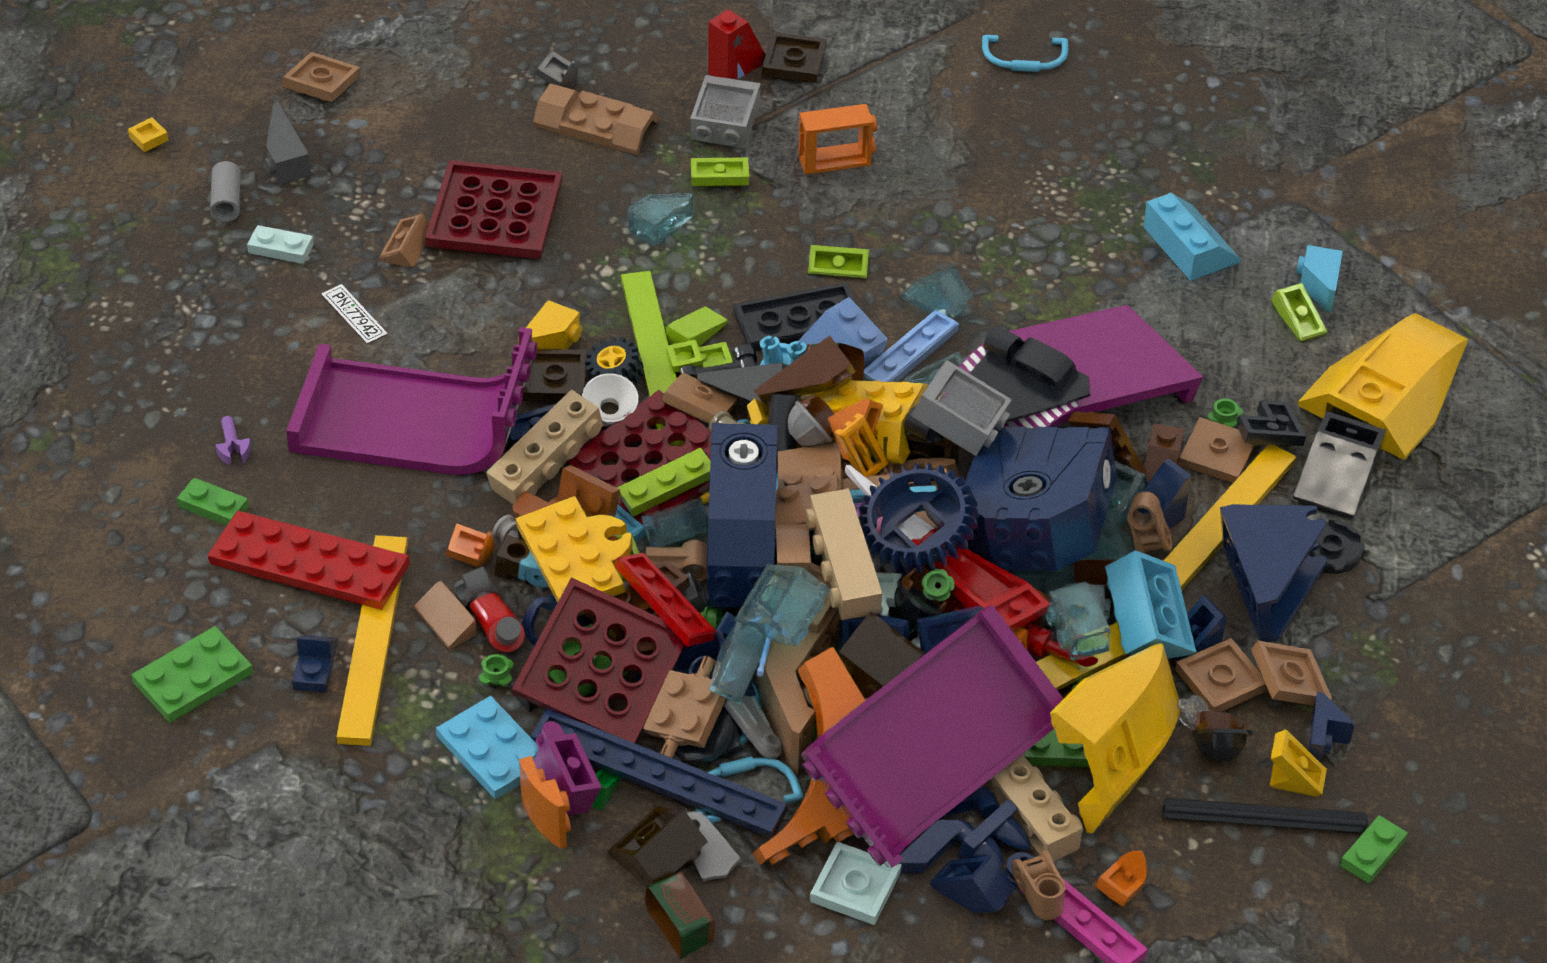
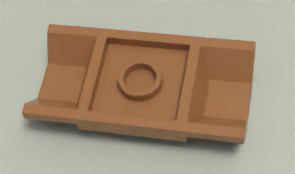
(593, 118)

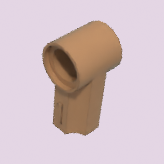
(689, 558)

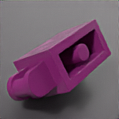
(566, 762)

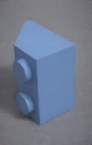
(850, 326)

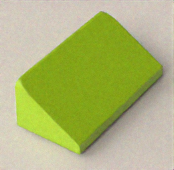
(838, 261)

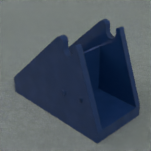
(1271, 560)

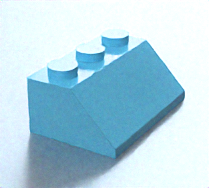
(1187, 237)
(1149, 605)

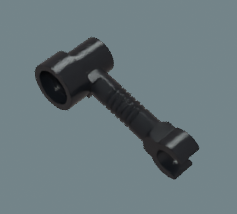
(742, 356)

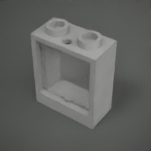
(725, 111)
(962, 408)

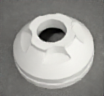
(612, 389)

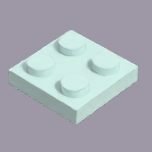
(854, 884)

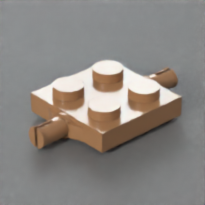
(685, 709)

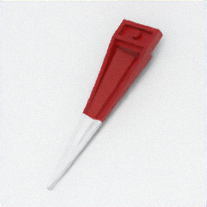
(975, 579)

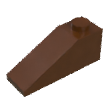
(811, 373)

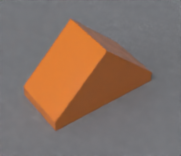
(869, 409)

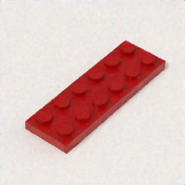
(309, 560)

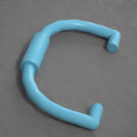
(1023, 65)
(750, 763)

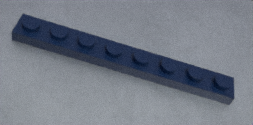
(673, 777)

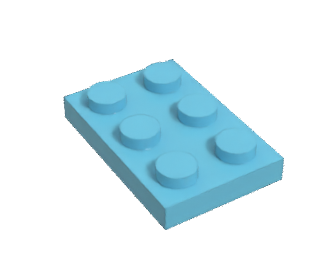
(488, 745)

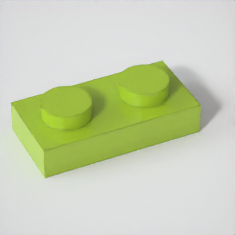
(719, 171)

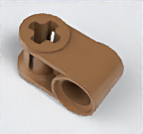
(1148, 530)
(1041, 885)

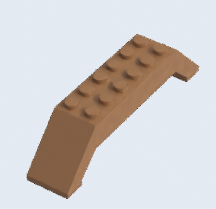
(782, 686)

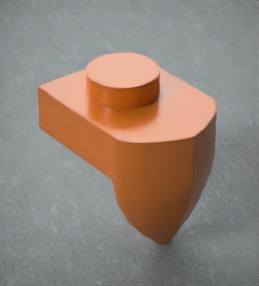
(470, 546)
(1124, 877)

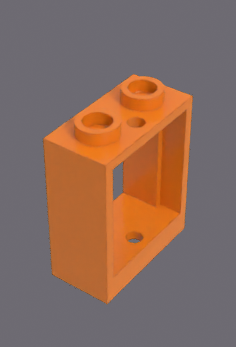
(840, 156)

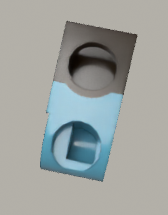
(516, 560)

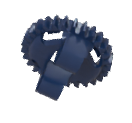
(949, 508)

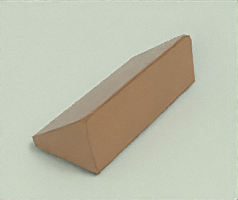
(406, 242)
(446, 616)

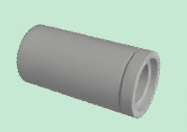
(225, 191)

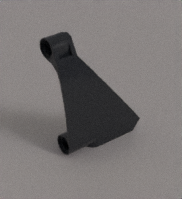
(1024, 371)

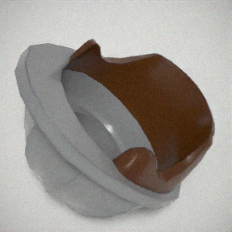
(810, 422)

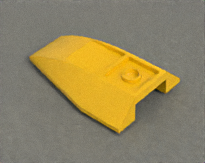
(1393, 381)
(1123, 724)

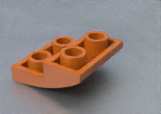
(544, 803)

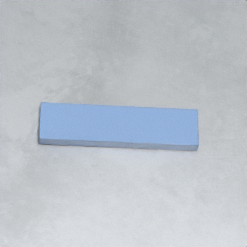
(912, 348)

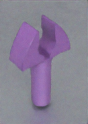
(232, 442)

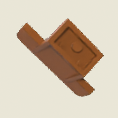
(592, 494)

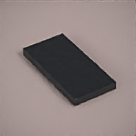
(787, 314)

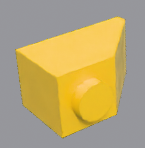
(555, 327)

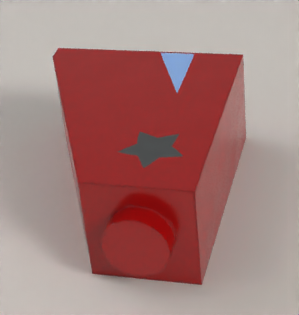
(732, 47)

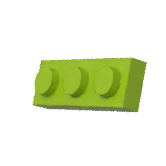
(665, 482)

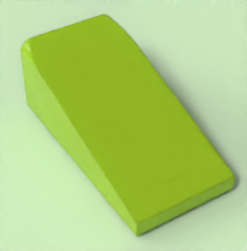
(1298, 312)
(697, 325)

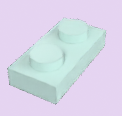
(280, 244)

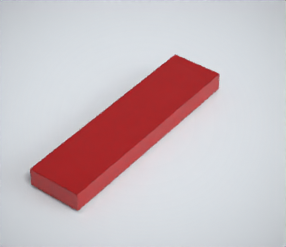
(665, 599)

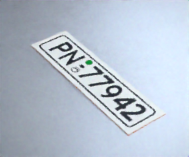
(354, 313)

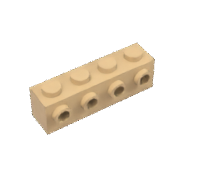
(545, 447)
(844, 554)
(1039, 808)

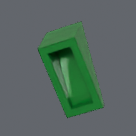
(608, 783)

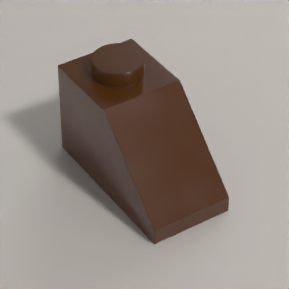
(1163, 444)

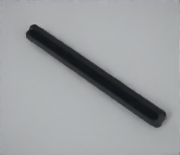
(1265, 815)

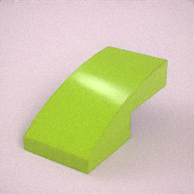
(690, 354)

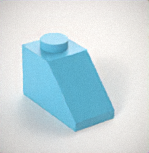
(1320, 274)

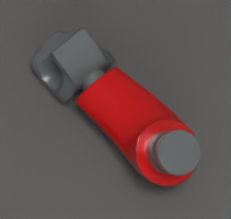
(494, 616)

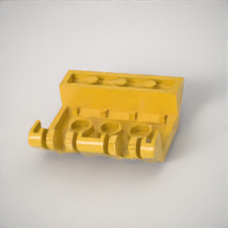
(897, 401)

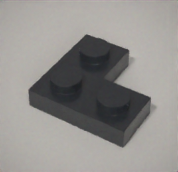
(1274, 426)

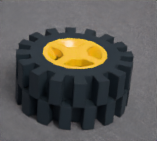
(615, 358)

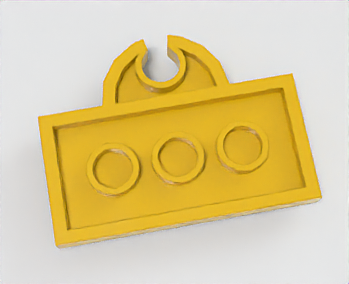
(575, 546)

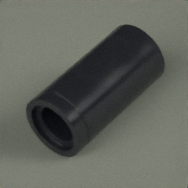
(779, 413)

